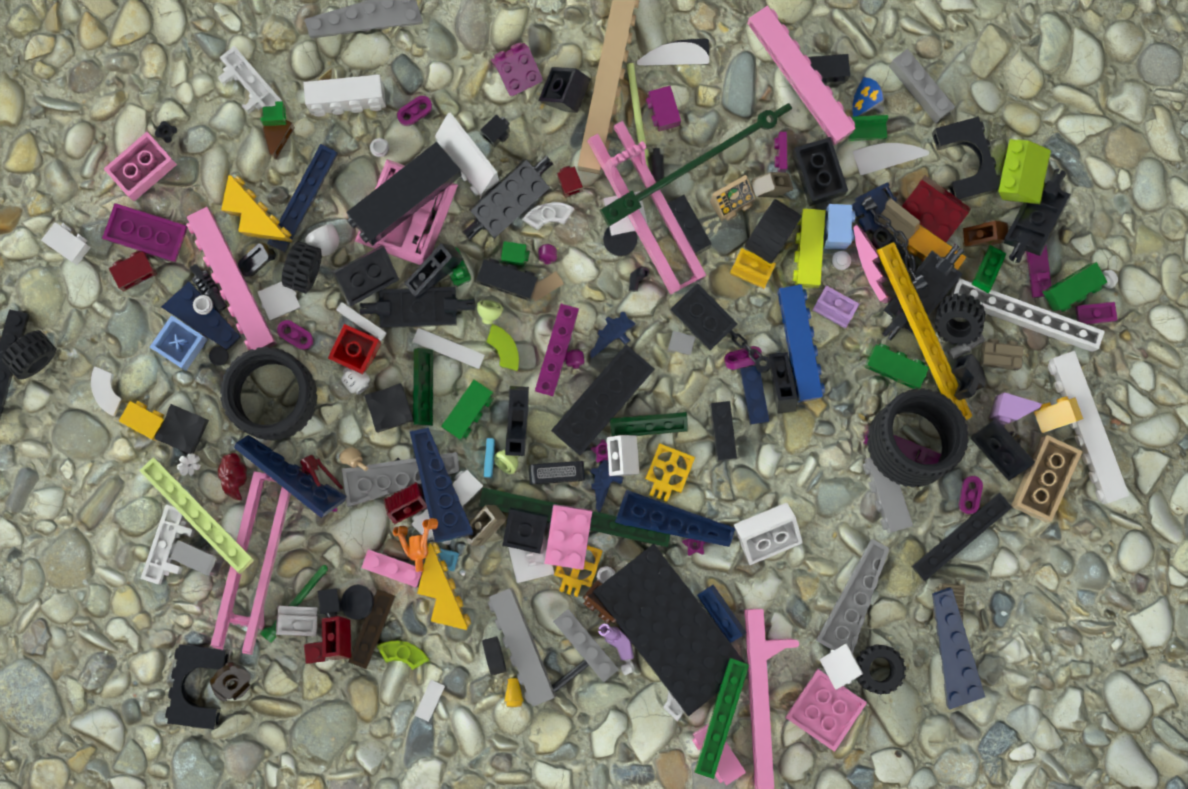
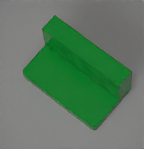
(869, 128)

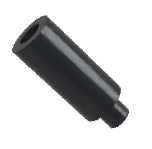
(657, 165)

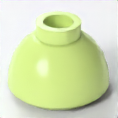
(489, 310)
(506, 462)

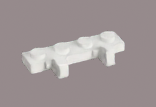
(240, 69)
(159, 560)

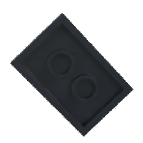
(365, 275)
(703, 317)
(1002, 449)

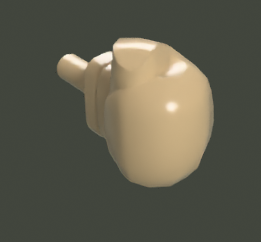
(352, 458)

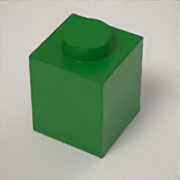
(514, 254)

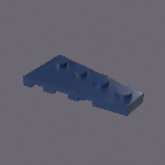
(210, 324)

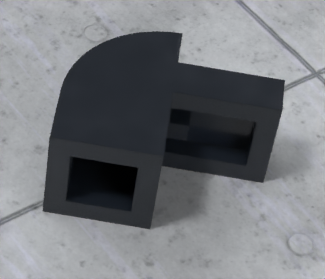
(970, 374)

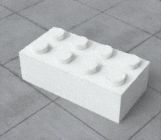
(344, 95)

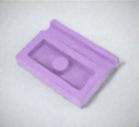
(835, 307)

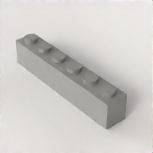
(522, 647)

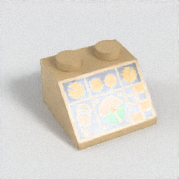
(733, 198)

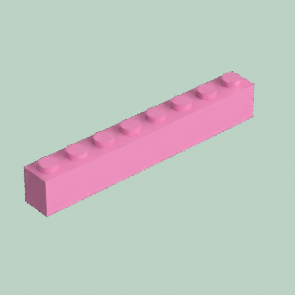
(801, 75)
(230, 279)

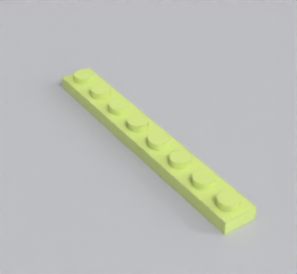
(196, 515)

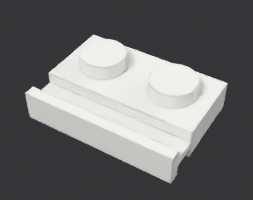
(296, 621)

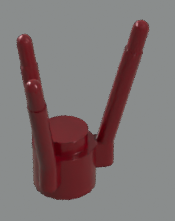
(310, 465)

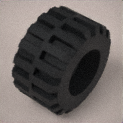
(301, 267)
(957, 331)
(29, 354)
(896, 669)

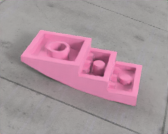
(869, 260)

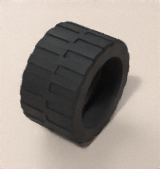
(773, 231)

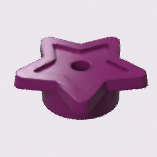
(598, 451)
(691, 548)

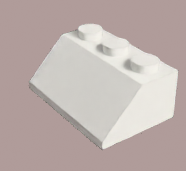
(768, 533)

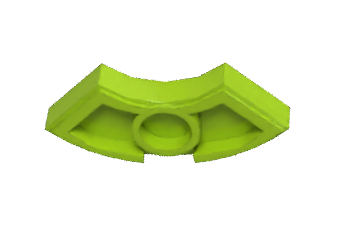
(505, 346)
(403, 652)

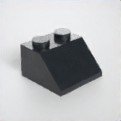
(565, 89)

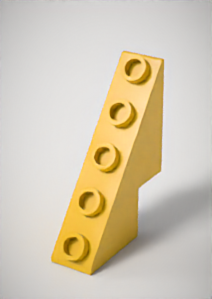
(254, 215)
(438, 585)

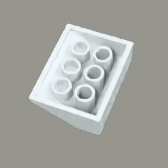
(467, 156)

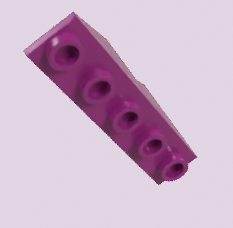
(557, 349)

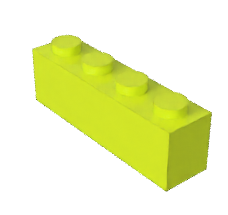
(810, 248)

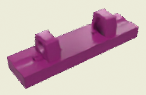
(1039, 273)
(911, 449)

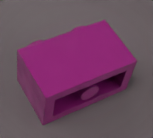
(663, 108)

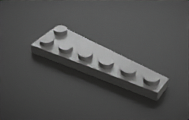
(364, 17)
(387, 478)
(851, 607)

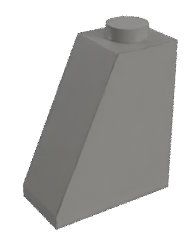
(196, 558)

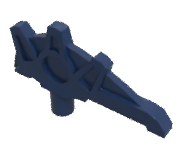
(614, 330)
(602, 483)

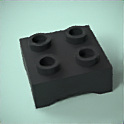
(389, 408)
(182, 429)

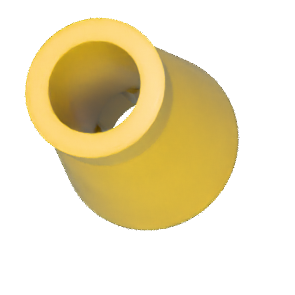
(513, 693)

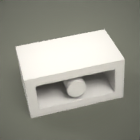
(65, 243)
(623, 455)

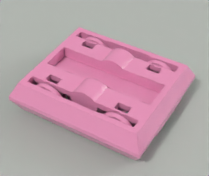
(401, 240)

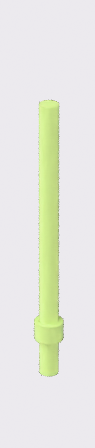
(636, 108)

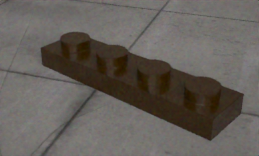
(372, 629)

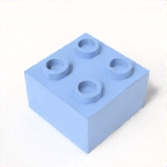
(838, 227)
(178, 343)

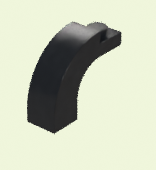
(517, 421)

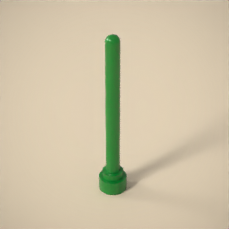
(270, 632)

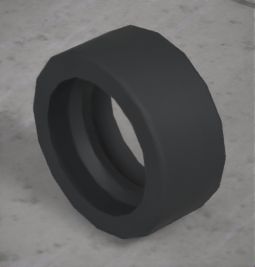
(494, 655)

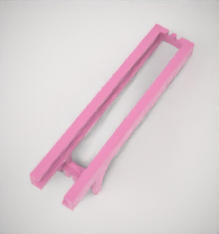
(637, 156)
(256, 620)
(758, 653)

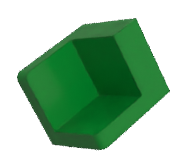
(274, 114)

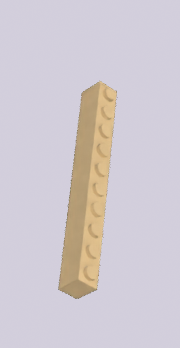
(607, 80)

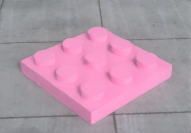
(825, 711)

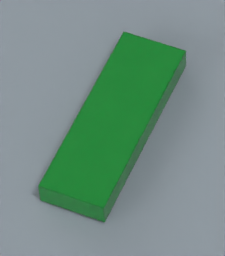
(989, 269)

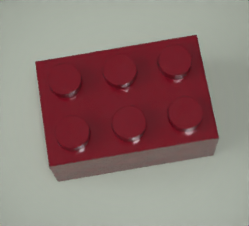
(936, 208)

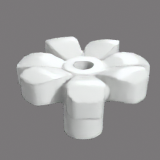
(188, 464)

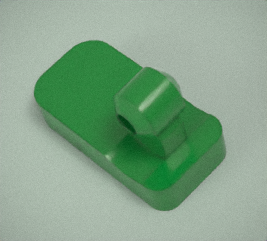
(460, 274)

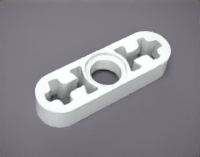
(361, 321)

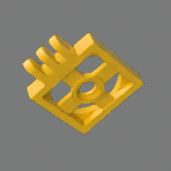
(663, 486)
(572, 580)

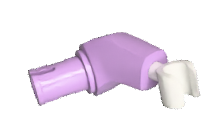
(619, 640)

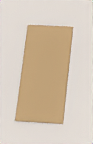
(547, 285)

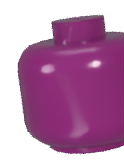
(547, 253)
(574, 358)

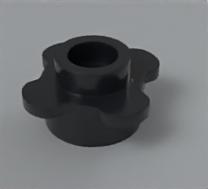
(159, 133)

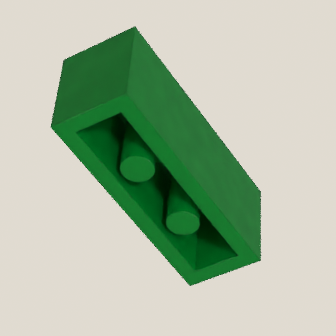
(1075, 287)
(896, 366)
(468, 410)

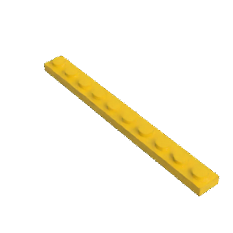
(921, 325)

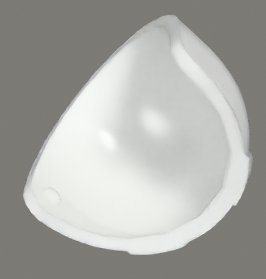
(324, 238)

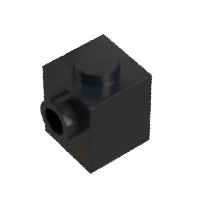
(496, 130)

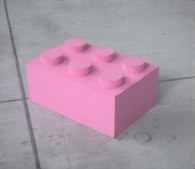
(140, 166)
(568, 536)

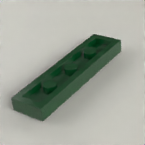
(423, 387)
(649, 424)

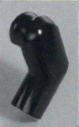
(636, 276)

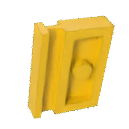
(752, 268)

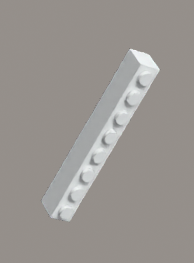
(1033, 317)
(1090, 430)

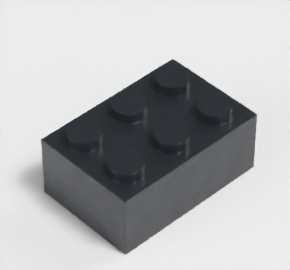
(819, 171)

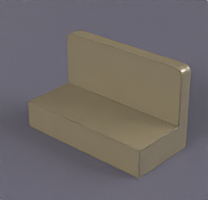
(900, 220)

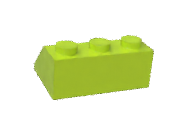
(1024, 172)

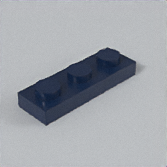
(754, 395)
(721, 613)

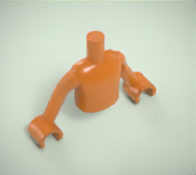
(418, 544)

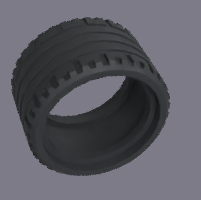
(242, 368)
(944, 417)

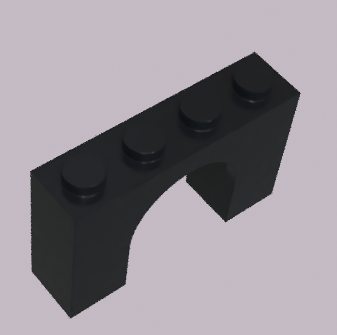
(970, 134)
(182, 709)

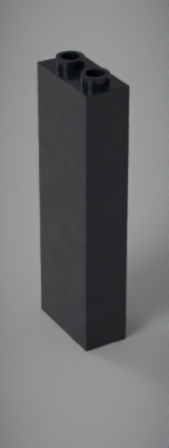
(403, 194)

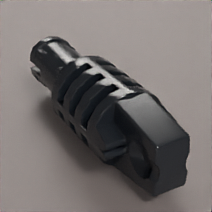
(208, 287)

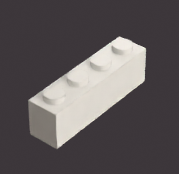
(466, 488)

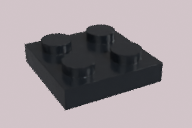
(525, 530)

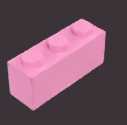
(392, 568)
(729, 766)

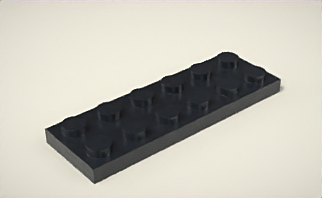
(602, 400)

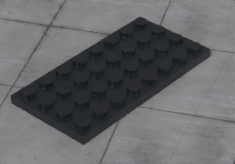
(668, 628)

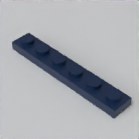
(305, 194)

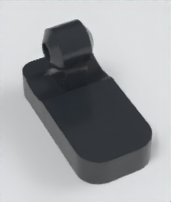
(256, 259)

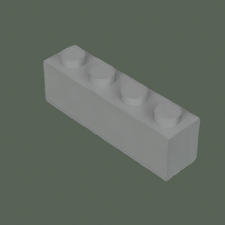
(921, 86)
(889, 499)
(586, 645)

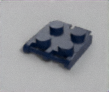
(880, 199)

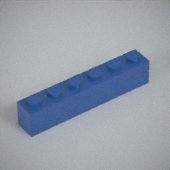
(800, 343)

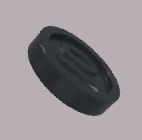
(218, 356)

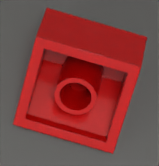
(354, 349)

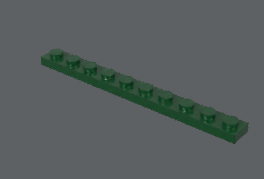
(599, 521)

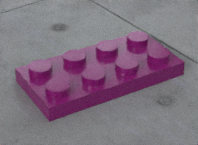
(145, 232)

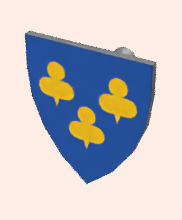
(867, 97)

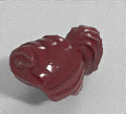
(232, 475)

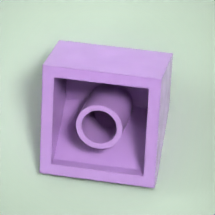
(1010, 408)

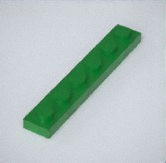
(721, 718)

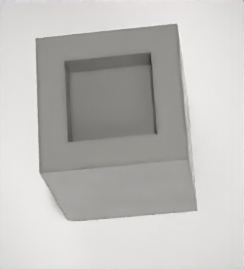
(681, 343)

